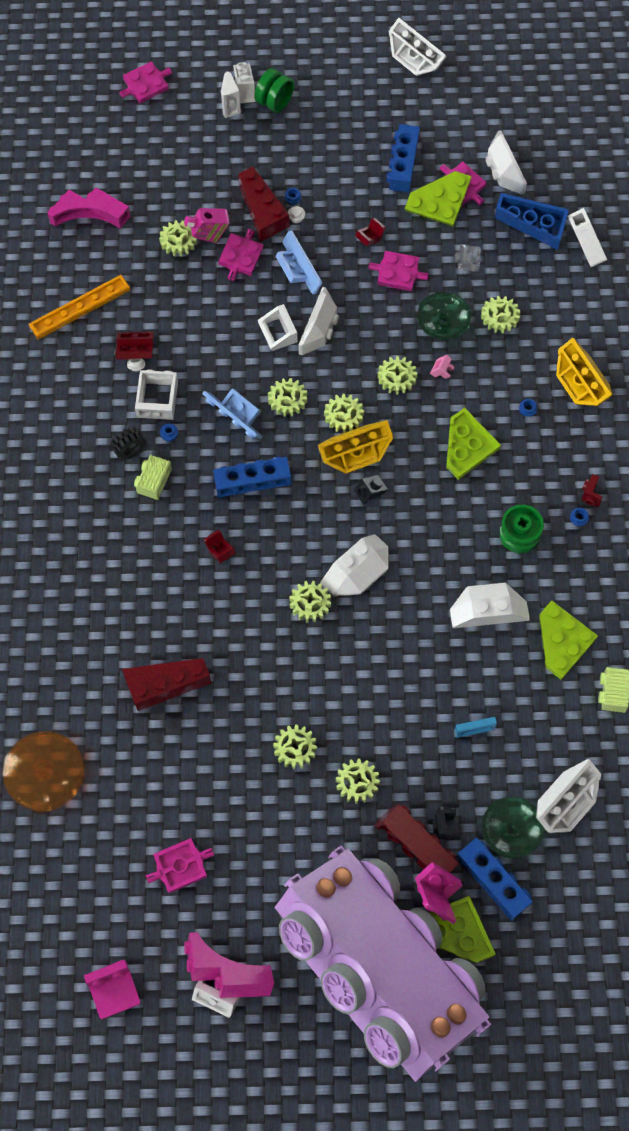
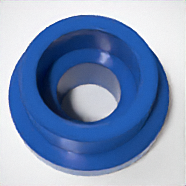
(293, 192)
(528, 403)
(169, 436)
(579, 512)

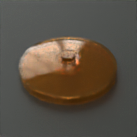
(43, 771)

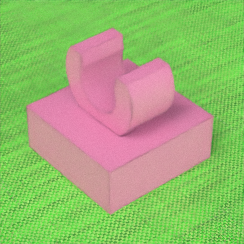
(441, 366)

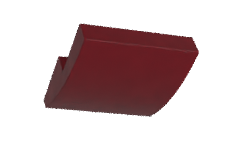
(134, 345)

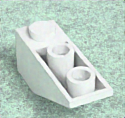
(244, 82)
(587, 237)

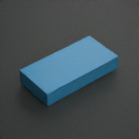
(475, 727)

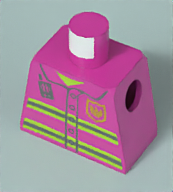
(208, 224)

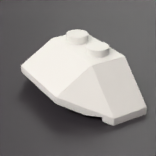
(413, 49)
(504, 165)
(319, 324)
(357, 567)
(488, 606)
(569, 798)

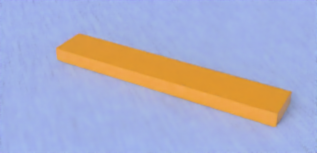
(79, 307)

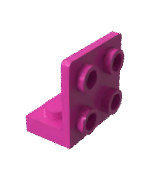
(435, 888)
(112, 989)

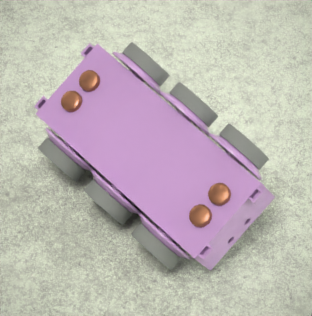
(381, 962)

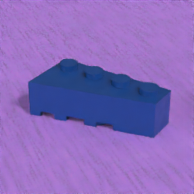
(533, 218)

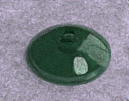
(446, 308)
(515, 814)

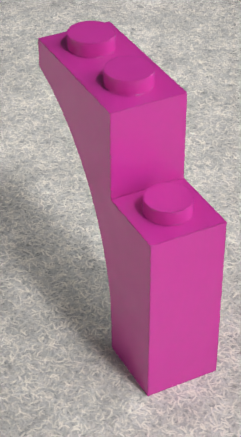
(96, 205)
(230, 977)

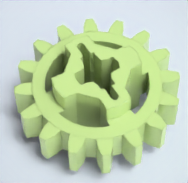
(177, 238)
(500, 314)
(397, 375)
(288, 403)
(343, 413)
(319, 603)
(301, 743)
(365, 784)

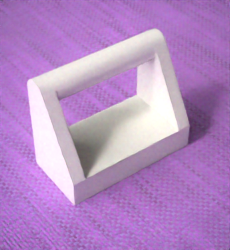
(230, 96)
(291, 334)
(210, 998)

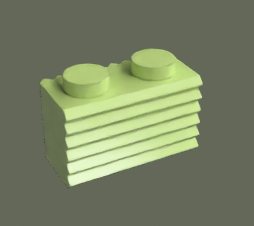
(153, 477)
(615, 689)

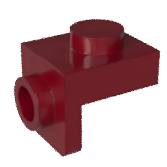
(371, 233)
(589, 496)
(219, 547)

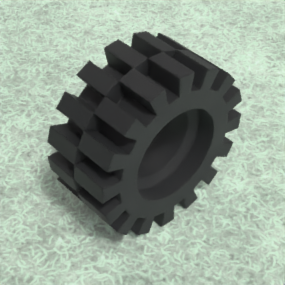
(128, 443)

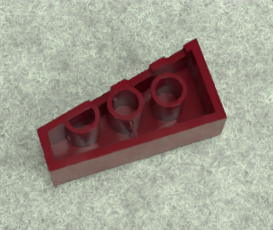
(263, 206)
(164, 681)
(415, 839)

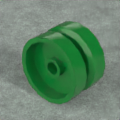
(274, 90)
(521, 528)

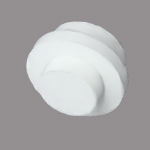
(296, 214)
(136, 364)

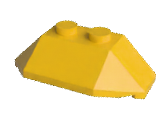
(581, 375)
(357, 447)

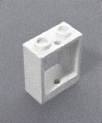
(155, 410)

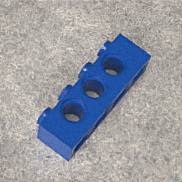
(404, 158)
(246, 484)
(511, 907)

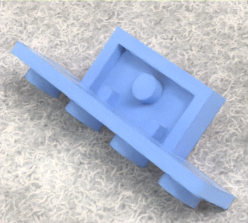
(297, 265)
(239, 409)

